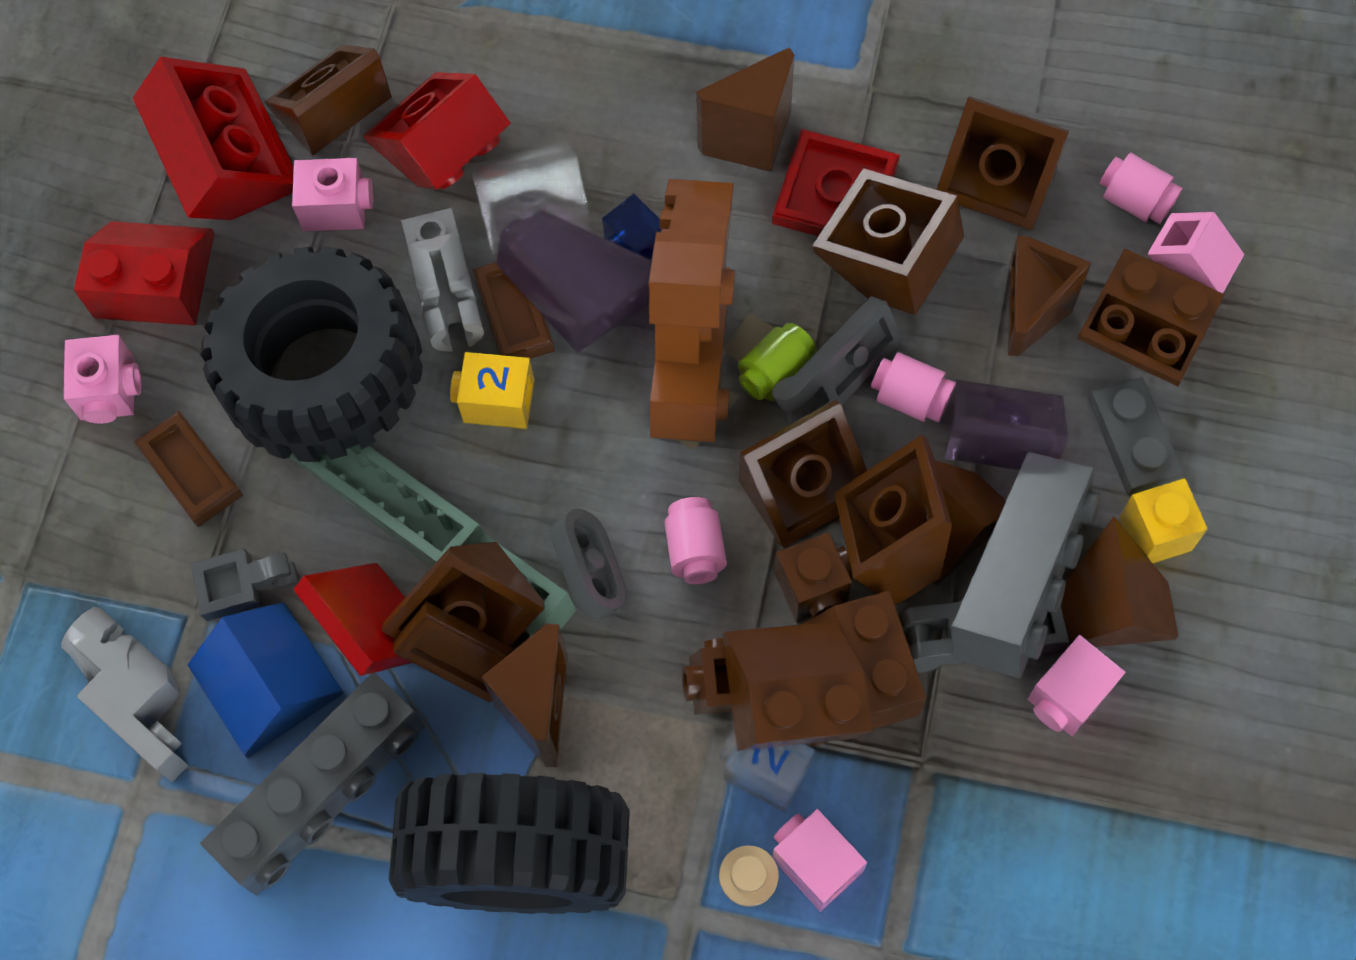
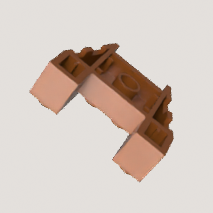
(689, 310)

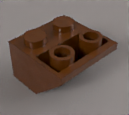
(1151, 317)

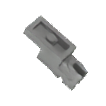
(442, 277)
(126, 687)

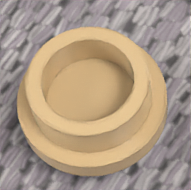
(748, 876)

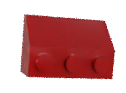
(213, 138)

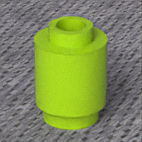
(775, 358)

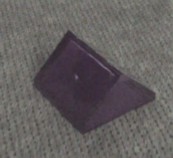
(1004, 423)

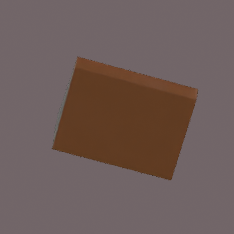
(331, 96)
(747, 112)
(1002, 162)
(798, 470)
(477, 587)
(531, 689)

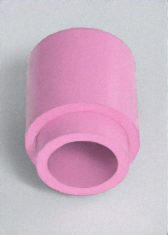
(1140, 188)
(913, 387)
(695, 540)

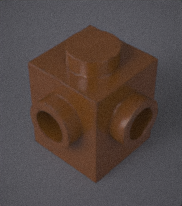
(813, 576)
(707, 679)

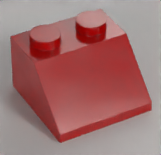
(439, 129)
(145, 272)

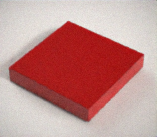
(821, 177)
(351, 611)

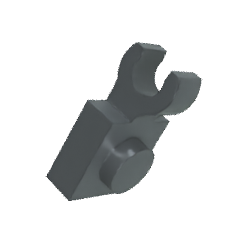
(232, 581)

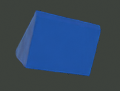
(262, 675)

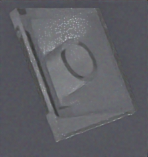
(528, 182)

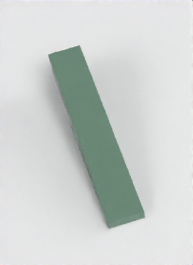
(422, 519)

